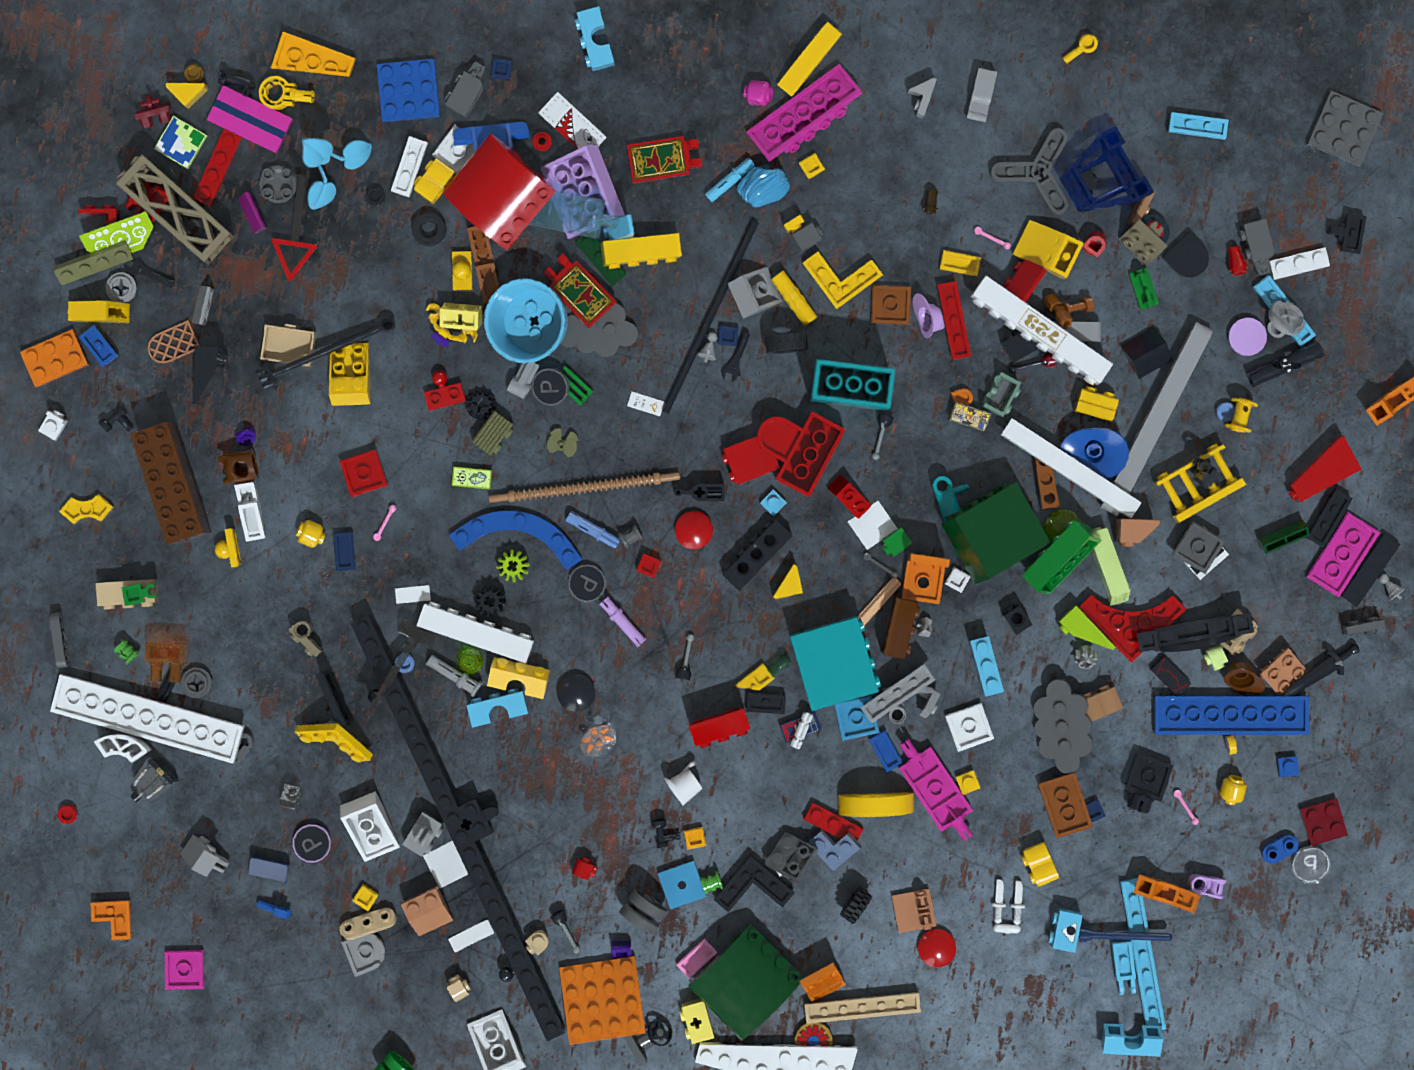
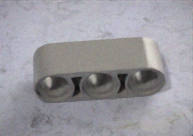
(1085, 331)

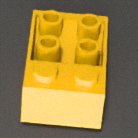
(1048, 249)
(350, 375)

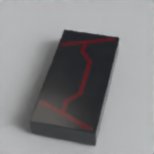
(1170, 676)

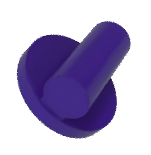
(440, 340)
(246, 436)

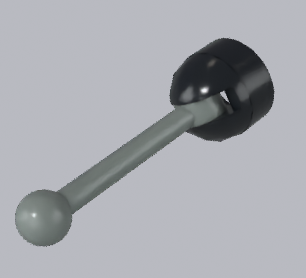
(884, 422)
(684, 672)
(560, 918)

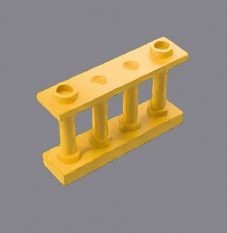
(1198, 501)

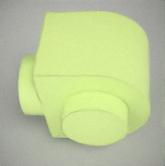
(1215, 657)

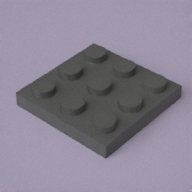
(1345, 128)

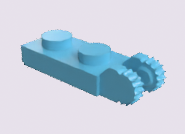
(1124, 965)

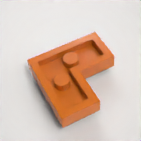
(118, 913)

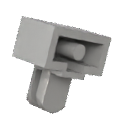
(423, 833)
(202, 856)

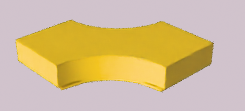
(96, 508)

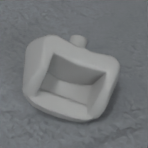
(924, 627)

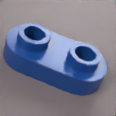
(1280, 849)

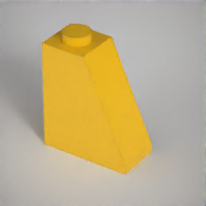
(98, 311)

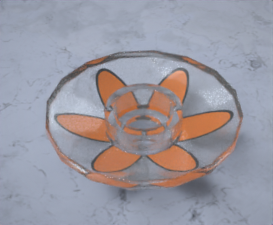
(598, 741)

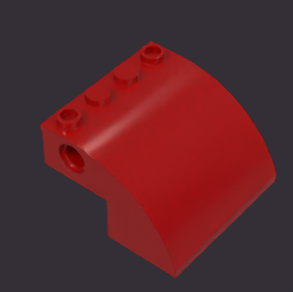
(498, 191)

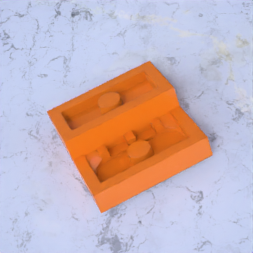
(822, 982)

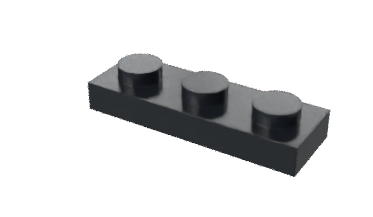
(1329, 518)

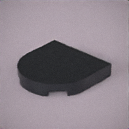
(1188, 257)

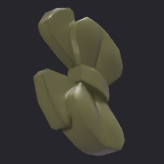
(555, 443)

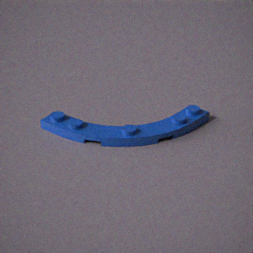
(520, 522)

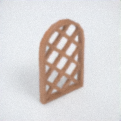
(187, 323)

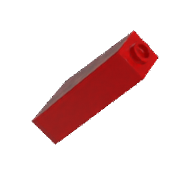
(1327, 469)

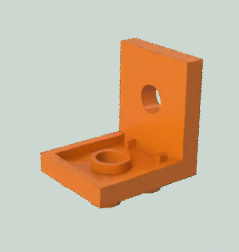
(924, 566)

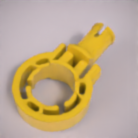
(288, 88)

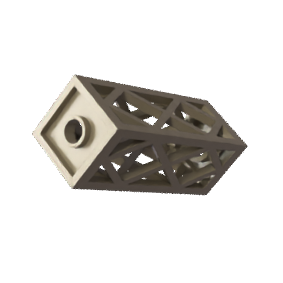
(137, 175)

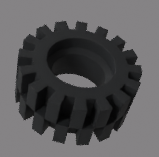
(856, 905)

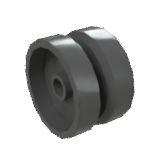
(643, 911)

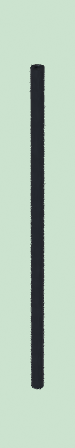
(710, 316)

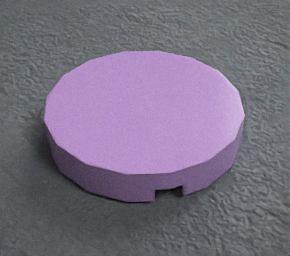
(1247, 336)

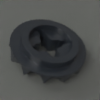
(485, 412)

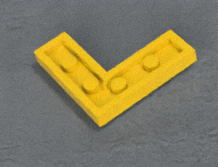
(838, 291)
(337, 734)

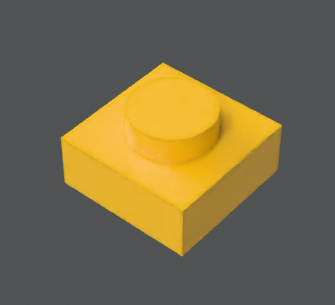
(794, 225)
(967, 782)

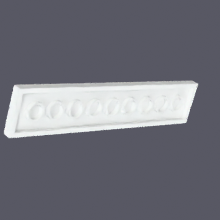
(147, 718)

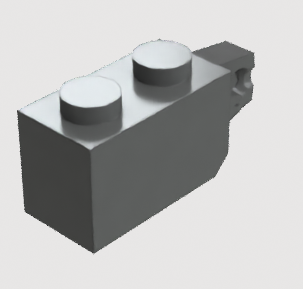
(466, 91)
(1257, 245)

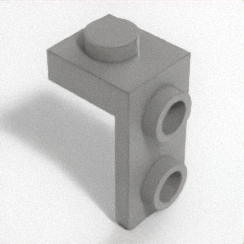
(930, 705)

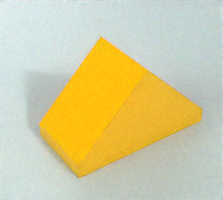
(187, 92)
(790, 585)

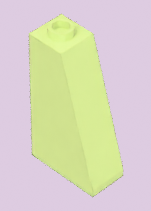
(1110, 569)

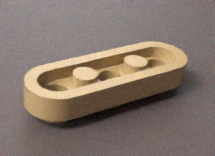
(376, 923)

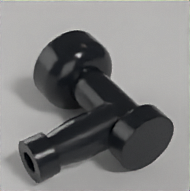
(118, 416)
(663, 840)

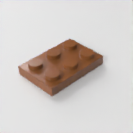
(1065, 805)

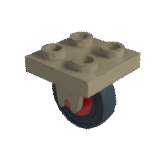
(1147, 237)

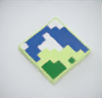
(180, 142)

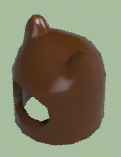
(240, 466)

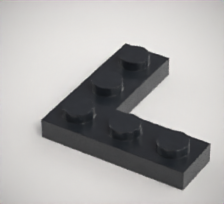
(751, 873)

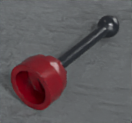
(1046, 360)

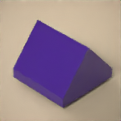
(621, 949)

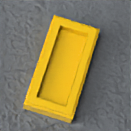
(960, 263)

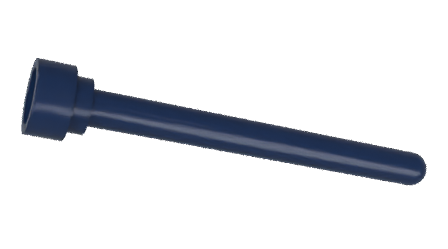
(1086, 935)

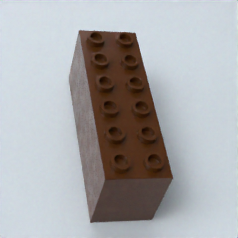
(170, 483)

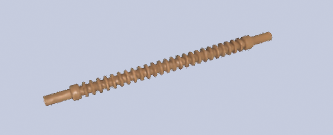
(512, 496)

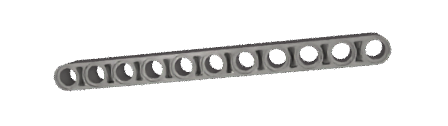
(1161, 408)

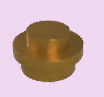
(194, 73)

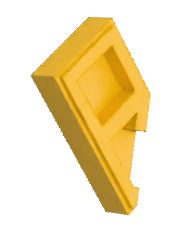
(756, 679)

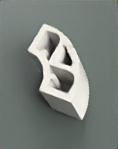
(123, 745)

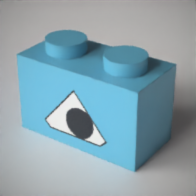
(1065, 930)

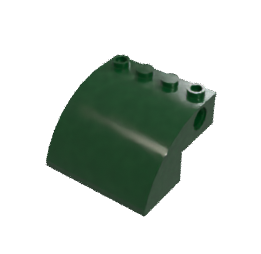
(746, 982)

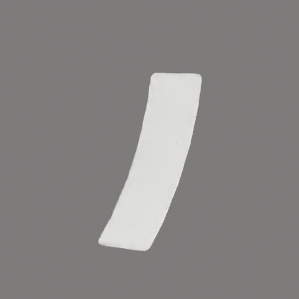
(471, 935)

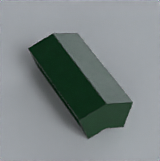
(1283, 536)

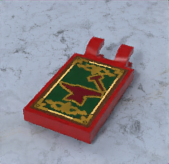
(662, 159)
(580, 291)

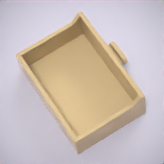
(287, 344)

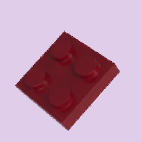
(1323, 822)

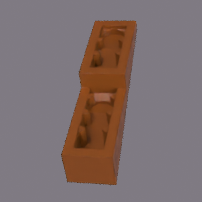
(484, 262)

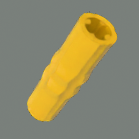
(794, 298)

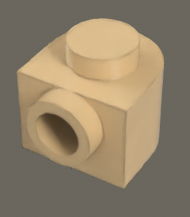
(537, 942)
(458, 988)

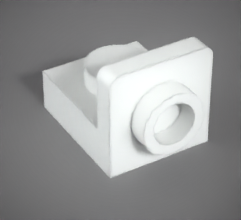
(53, 424)

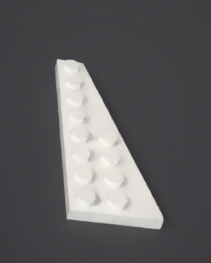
(775, 1056)

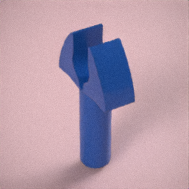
(281, 912)

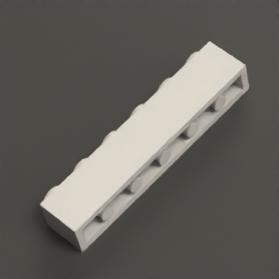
(475, 633)

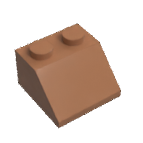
(1133, 531)
(427, 911)

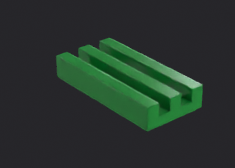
(580, 402)

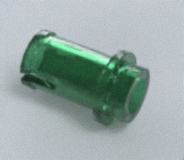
(780, 665)

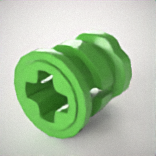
(126, 651)
(711, 882)

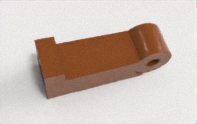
(1046, 486)

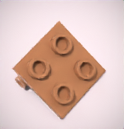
(1283, 671)
(914, 911)

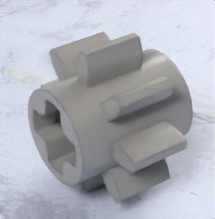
(1085, 657)

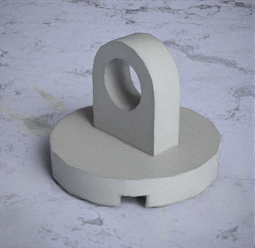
(1285, 318)

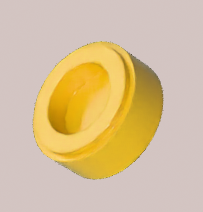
(1231, 744)

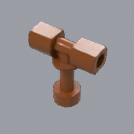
(1063, 310)

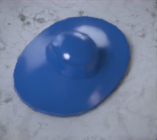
(1098, 449)

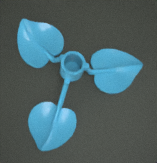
(318, 152)

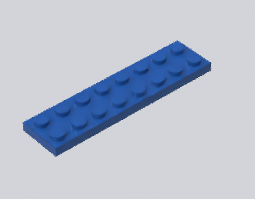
(1231, 715)

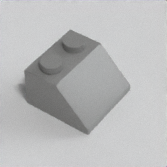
(754, 292)

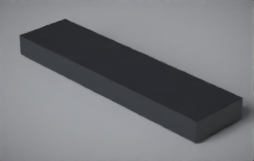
(1370, 570)

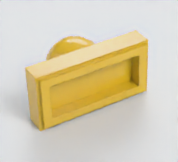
(462, 270)
(229, 548)

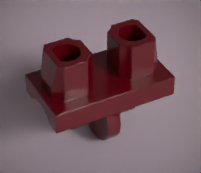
(145, 114)

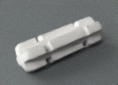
(801, 730)

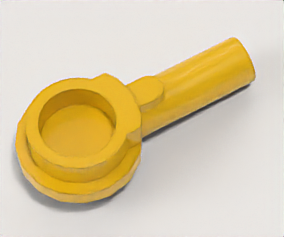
(1086, 43)

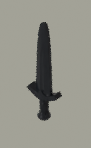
(1322, 670)

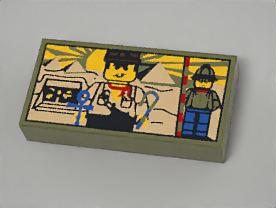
(969, 416)

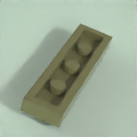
(93, 263)

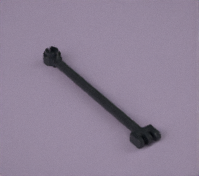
(270, 374)

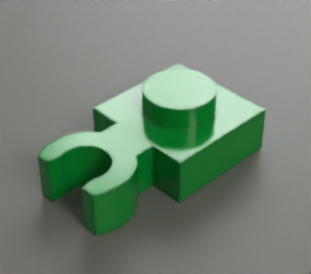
(136, 594)

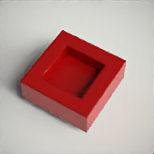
(648, 565)

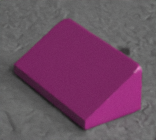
(252, 212)

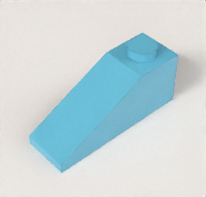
(623, 230)

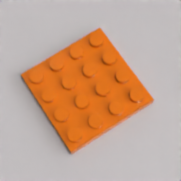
(602, 1000)

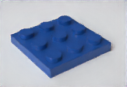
(408, 90)

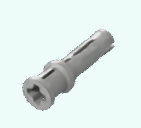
(462, 680)

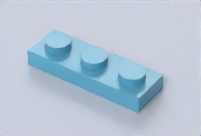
(1198, 126)

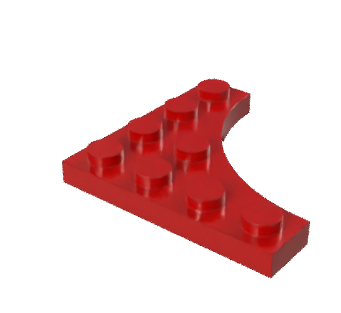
(1121, 626)

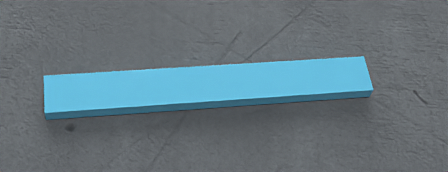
(1143, 956)

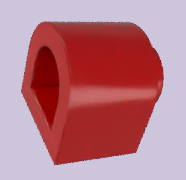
(1095, 243)
(584, 868)

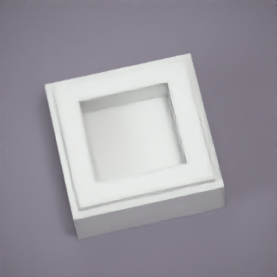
(957, 579)

